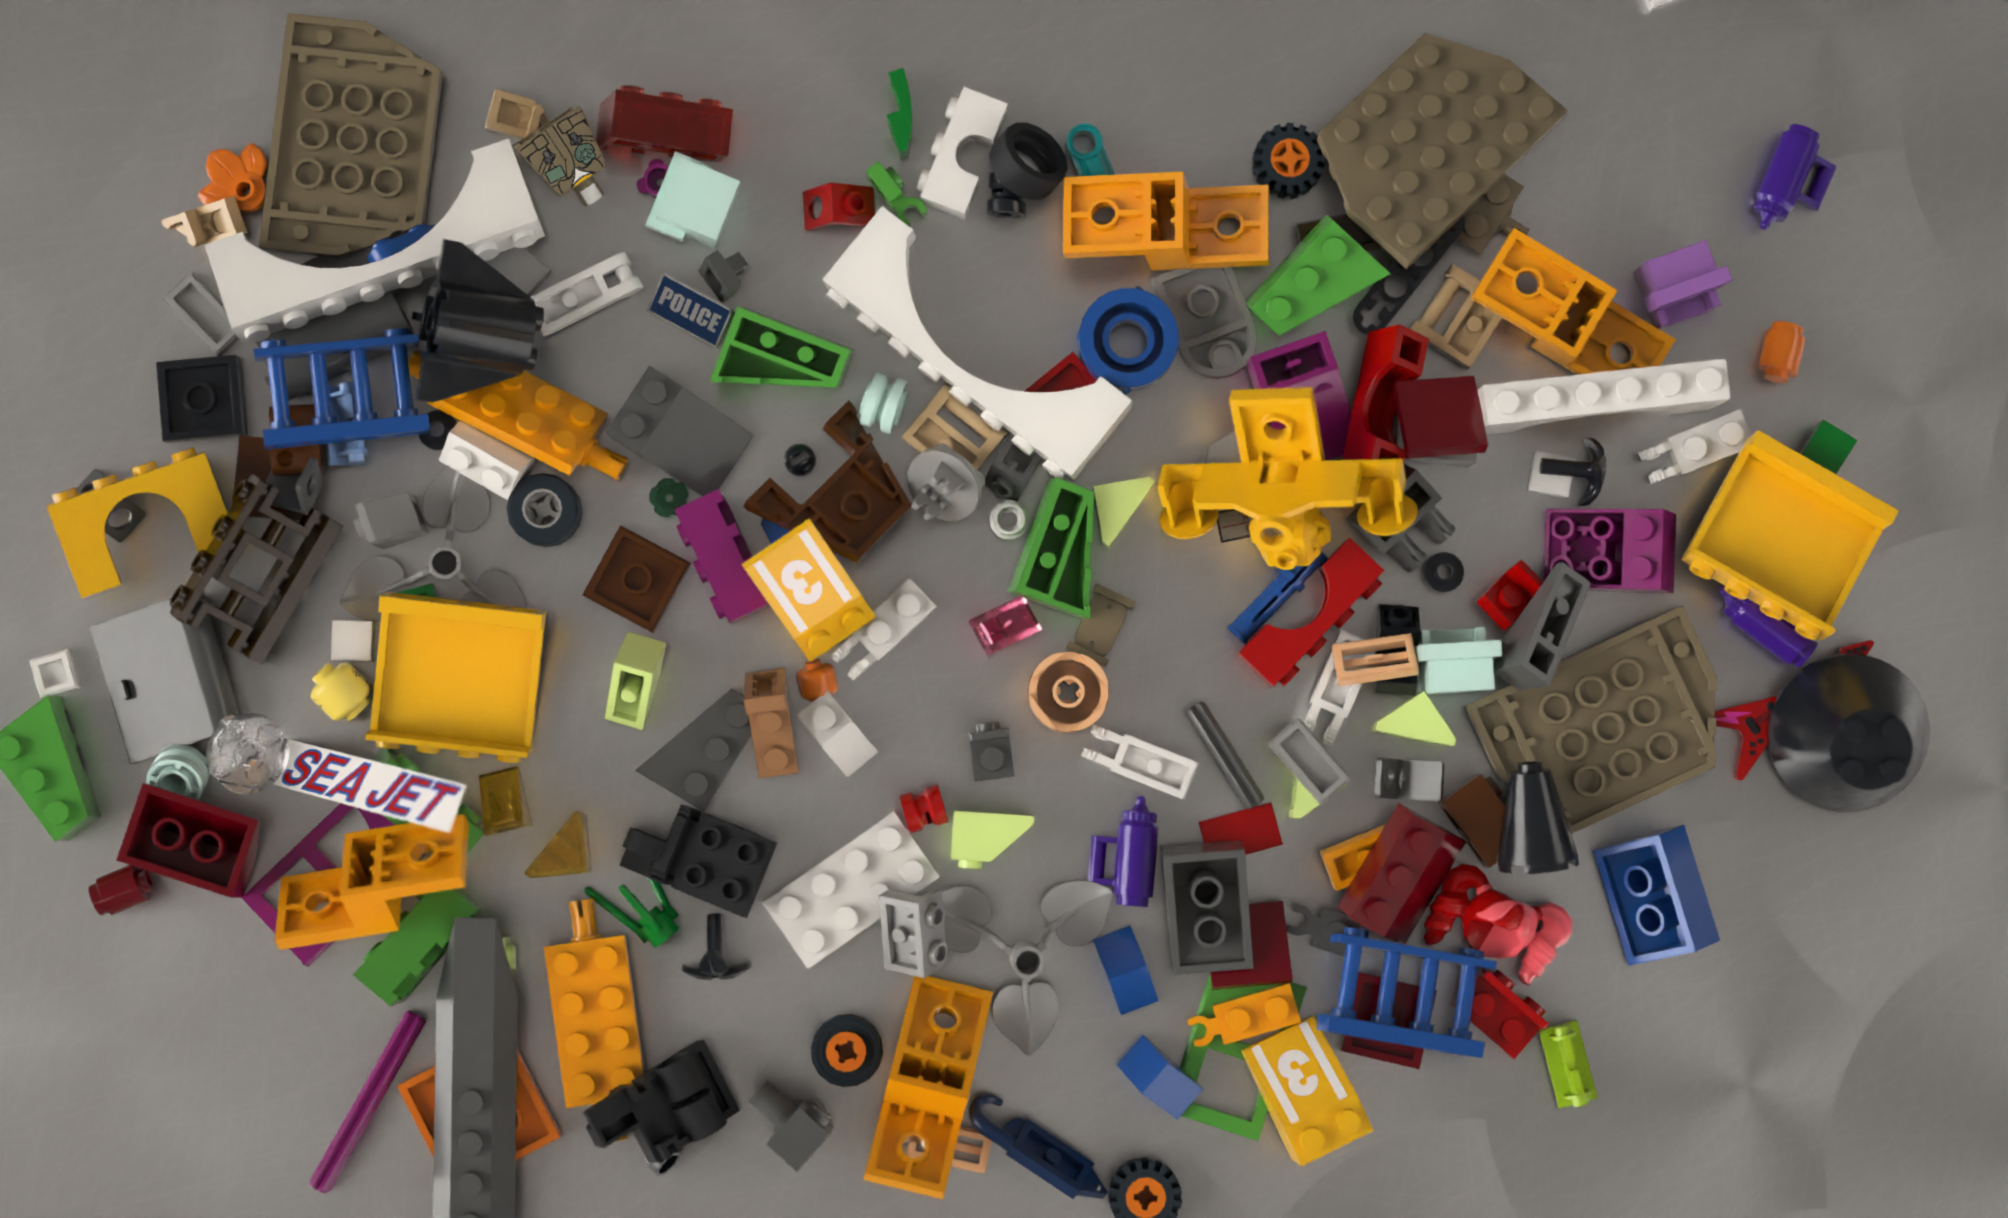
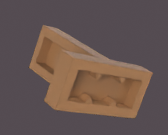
(770, 722)

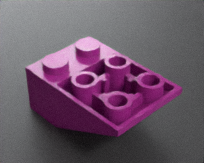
(1302, 365)
(1614, 547)

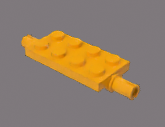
(535, 421)
(593, 1011)

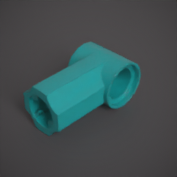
(1090, 163)

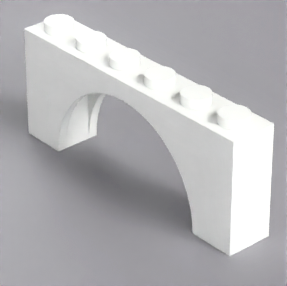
(1667, 388)

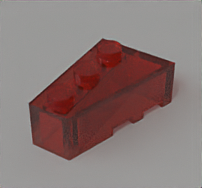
(664, 124)

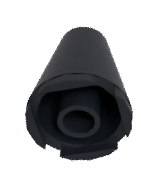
(1535, 824)

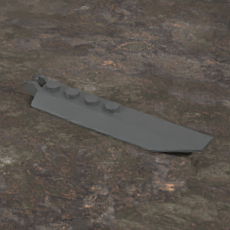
(475, 1076)

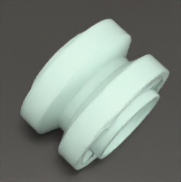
(883, 402)
(185, 762)

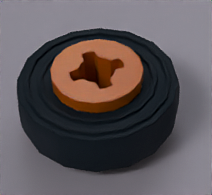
(852, 1037)

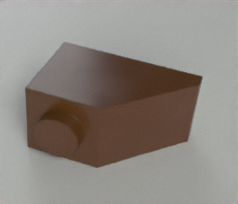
(1477, 816)

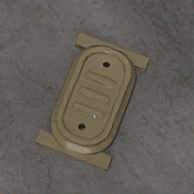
(1102, 626)

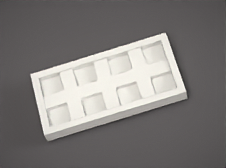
(843, 890)

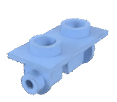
(344, 407)

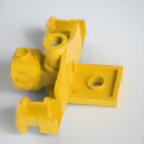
(1283, 482)

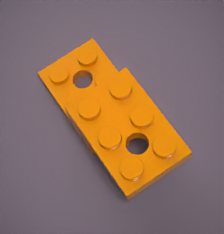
(1166, 221)
(1568, 311)
(369, 886)
(928, 1086)

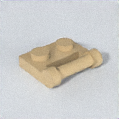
(1469, 327)
(932, 430)

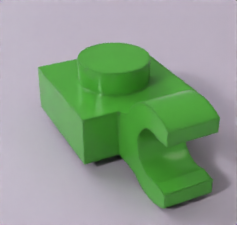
(888, 186)

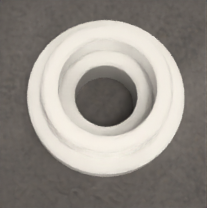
(1012, 507)

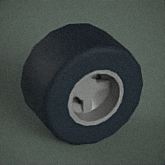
(532, 503)

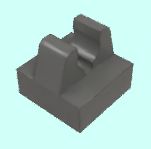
(723, 274)

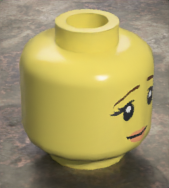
(340, 691)

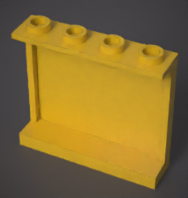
(1787, 535)
(456, 676)

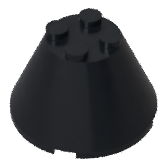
(1848, 732)

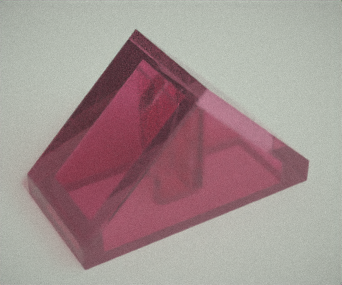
(1004, 626)

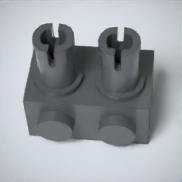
(1428, 518)
(797, 1128)

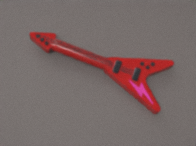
(1753, 717)

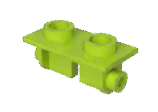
(1568, 1064)

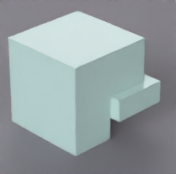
(693, 201)
(1456, 661)

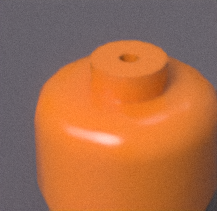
(816, 680)

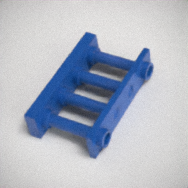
(325, 427)
(1382, 1025)

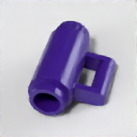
(1788, 173)
(1772, 634)
(1134, 856)

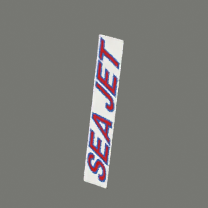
(372, 786)

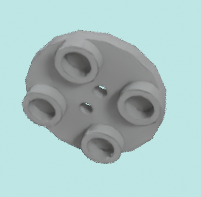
(944, 484)

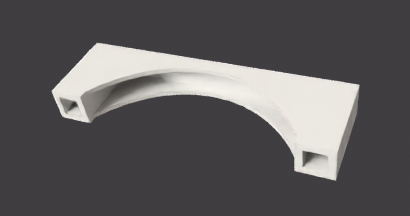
(276, 294)
(1057, 425)

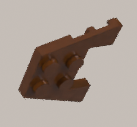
(852, 505)

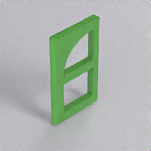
(1194, 1057)

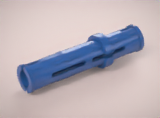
(1272, 599)

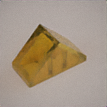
(503, 802)
(566, 852)

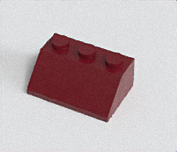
(191, 841)
(1401, 874)

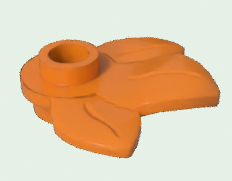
(233, 175)

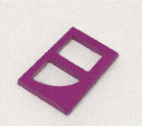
(318, 860)

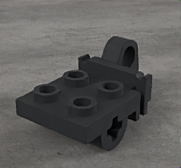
(703, 859)
(666, 1105)

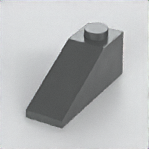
(1542, 630)

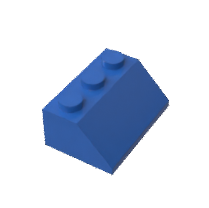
(1657, 895)

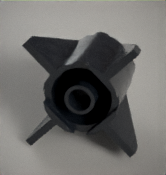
(474, 327)

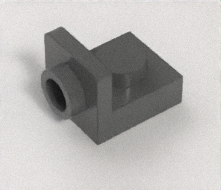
(1011, 471)
(991, 752)

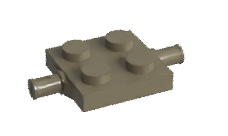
(1491, 215)

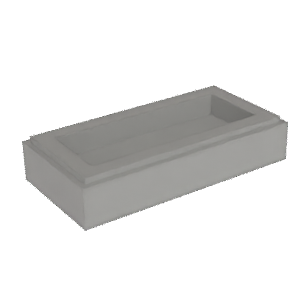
(202, 313)
(1309, 761)

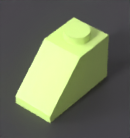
(634, 680)
(984, 836)

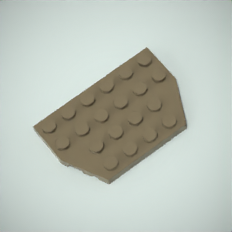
(348, 139)
(1432, 141)
(1612, 721)

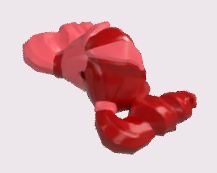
(1497, 922)

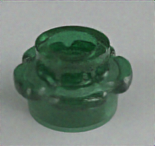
(665, 487)

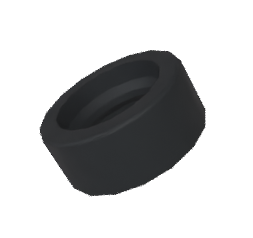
(1016, 173)

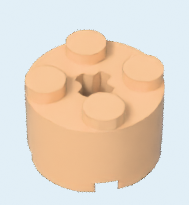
(1090, 696)

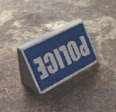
(690, 310)

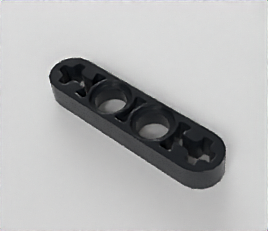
(1414, 276)

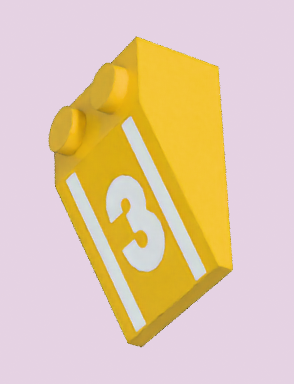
(809, 590)
(1306, 1091)

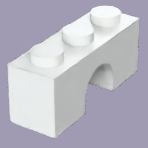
(972, 120)

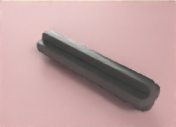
(1225, 755)

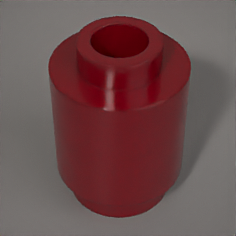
(121, 890)

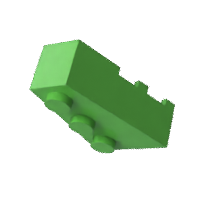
(408, 955)

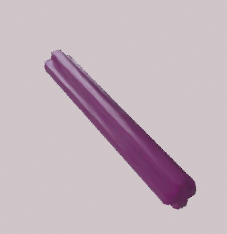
(367, 1101)

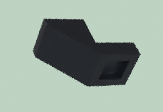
(1396, 621)

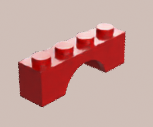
(1388, 357)
(1345, 578)

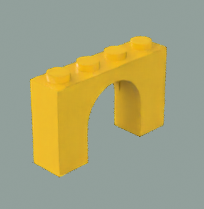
(83, 516)

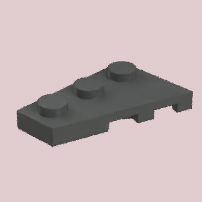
(702, 753)

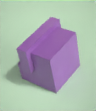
(1681, 284)

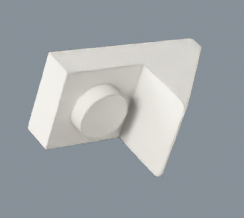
(837, 734)

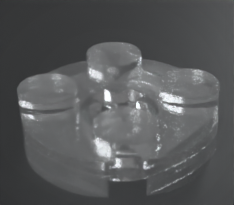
(230, 739)

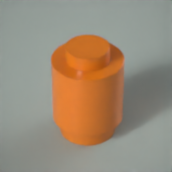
(1782, 351)

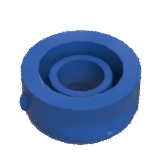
(1132, 307)

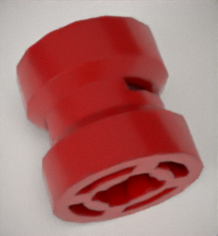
(923, 809)

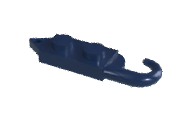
(1039, 1152)

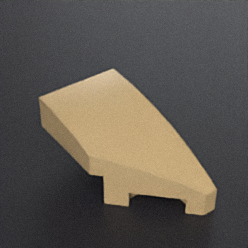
(514, 115)
(208, 222)

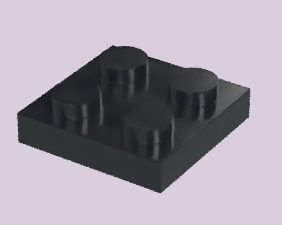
(200, 398)

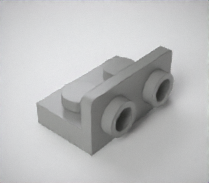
(913, 932)

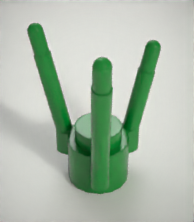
(655, 924)

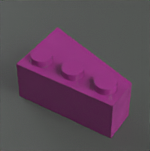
(720, 554)

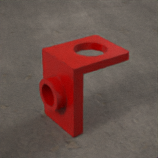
(841, 205)

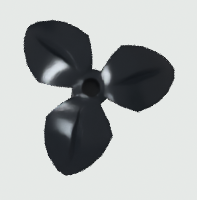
(1593, 470)
(712, 963)

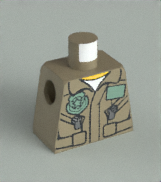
(565, 155)

